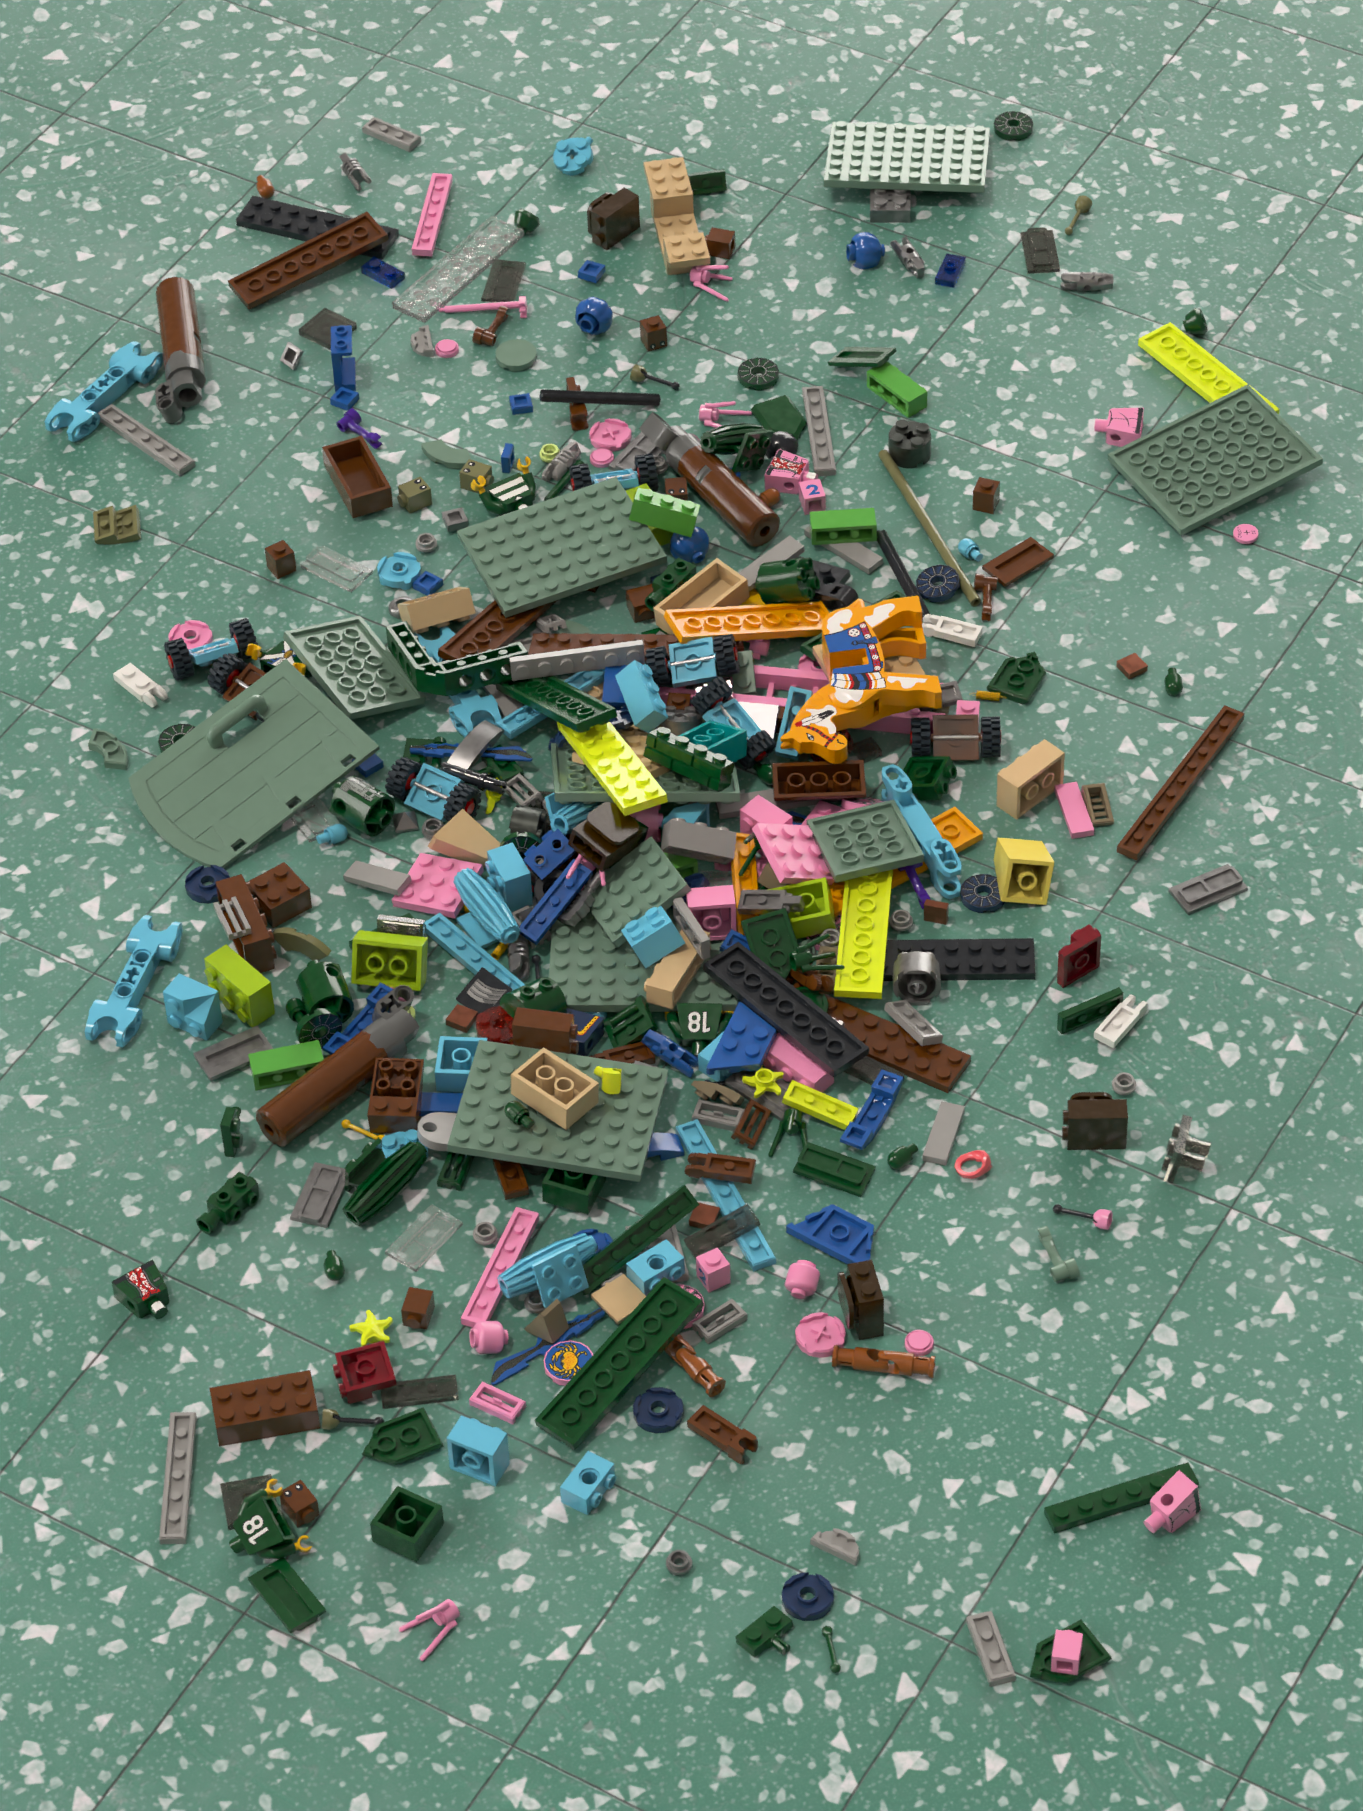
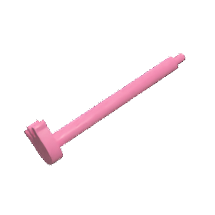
(522, 304)

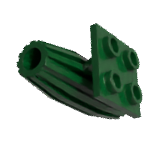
(743, 439)
(379, 1178)

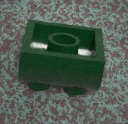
(538, 995)

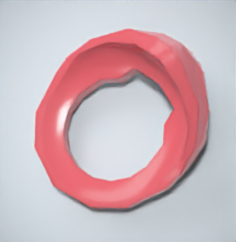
(979, 1156)

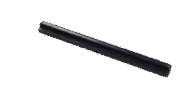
(598, 397)
(899, 568)

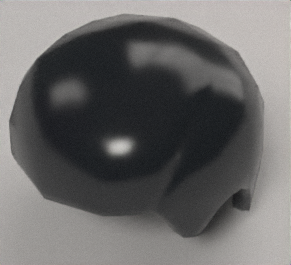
(782, 441)

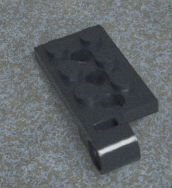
(837, 594)

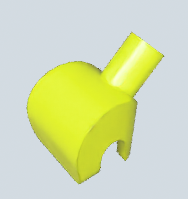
(610, 1079)

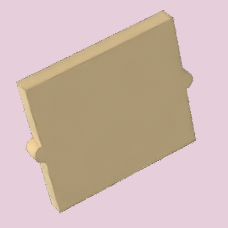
(618, 1298)

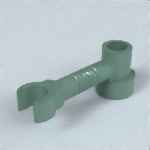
(1061, 1268)

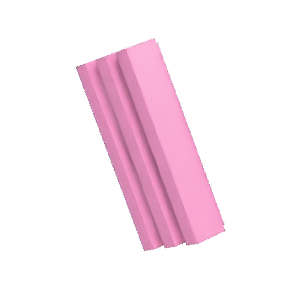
(494, 1405)

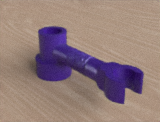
(351, 420)
(921, 893)

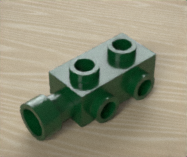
(669, 581)
(229, 1202)

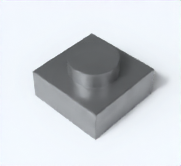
(454, 519)

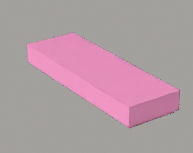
(1074, 810)

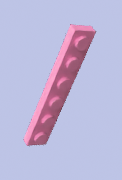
(432, 214)
(507, 1252)

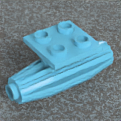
(567, 816)
(488, 915)
(553, 1270)

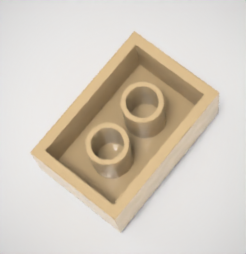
(437, 609)
(1030, 779)
(554, 1088)

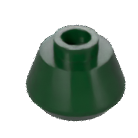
(526, 220)
(1195, 322)

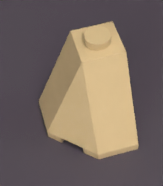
(464, 840)

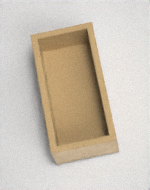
(711, 587)

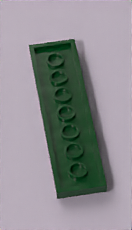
(560, 702)
(619, 1363)

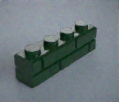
(689, 759)

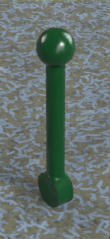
(827, 1632)

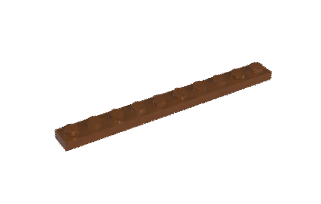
(1180, 783)

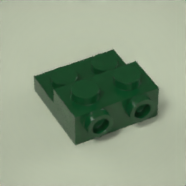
(930, 776)

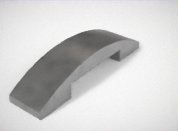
(475, 744)

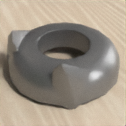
(393, 609)

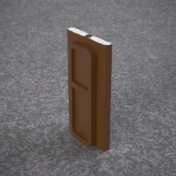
(1018, 561)

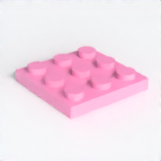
(792, 852)
(433, 885)

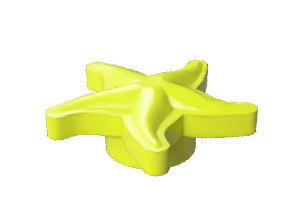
(764, 1081)
(372, 1329)

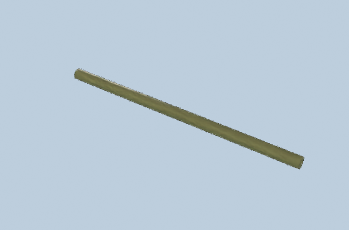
(928, 526)

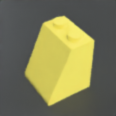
(1023, 870)

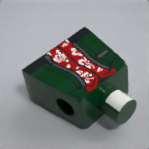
(142, 1291)

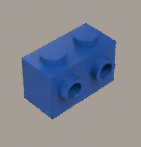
(552, 857)

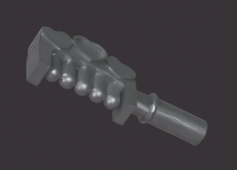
(582, 903)

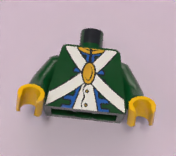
(273, 656)

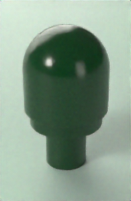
(1173, 682)
(764, 772)
(295, 1009)
(518, 1114)
(901, 1156)
(333, 1266)

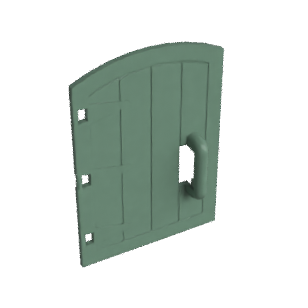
(216, 796)

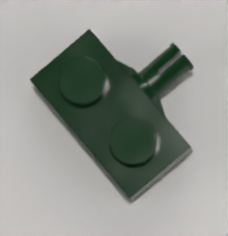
(501, 769)
(230, 1131)
(766, 1633)

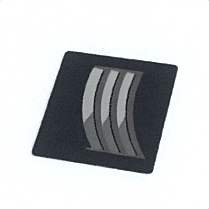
(483, 991)

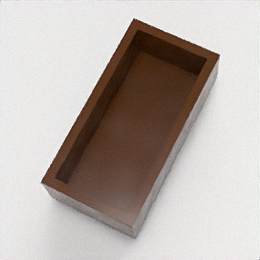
(357, 476)
(257, 946)
(265, 1408)

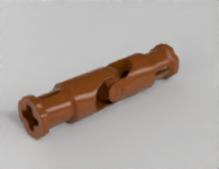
(865, 1360)
(694, 1366)

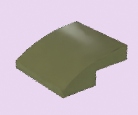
(116, 526)

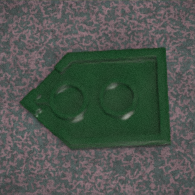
(780, 415)
(1018, 678)
(771, 939)
(403, 1438)
(1092, 1656)

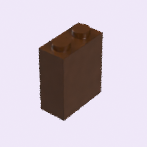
(545, 1029)

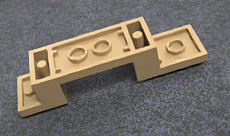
(674, 216)

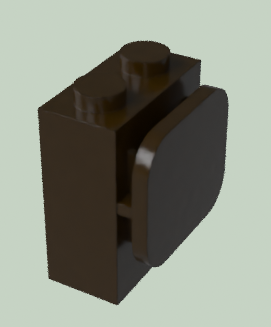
(613, 217)
(605, 836)
(1095, 1122)
(862, 1299)

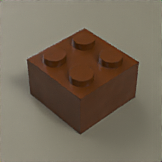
(280, 894)

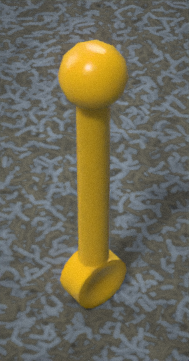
(347, 1124)

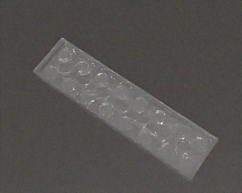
(457, 269)

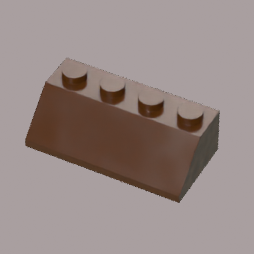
(818, 780)

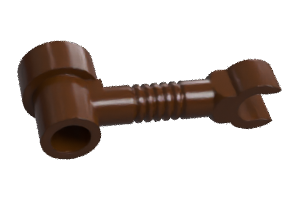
(488, 336)
(985, 584)

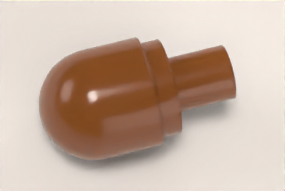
(265, 187)
(770, 496)

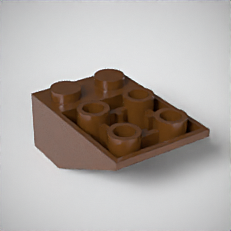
(396, 1095)

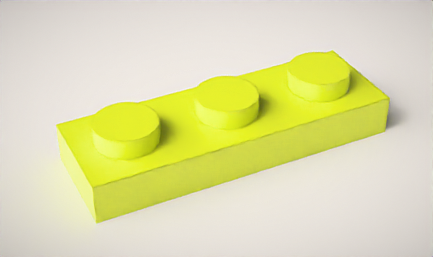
(819, 1105)

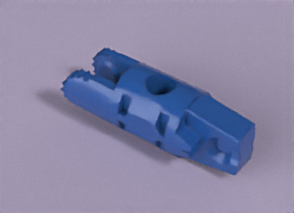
(670, 1052)

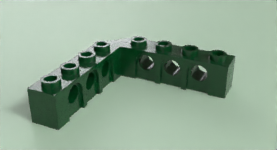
(447, 676)

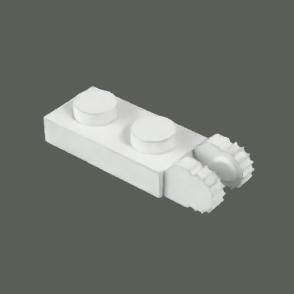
(951, 629)
(139, 685)
(1120, 1021)

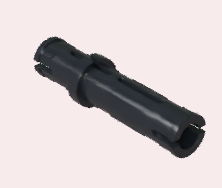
(481, 781)

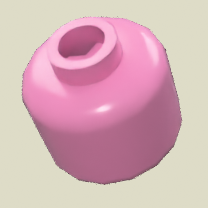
(802, 1279)
(488, 1337)

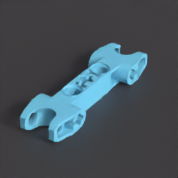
(124, 370)
(468, 706)
(937, 852)
(121, 1009)

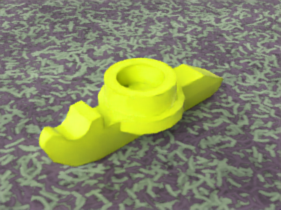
(492, 799)

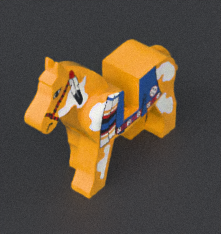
(859, 689)

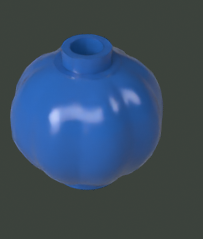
(865, 250)
(593, 316)
(690, 548)

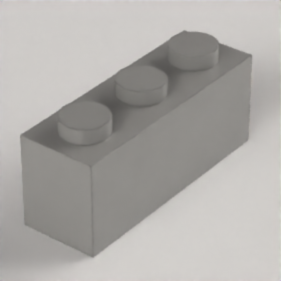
(698, 841)

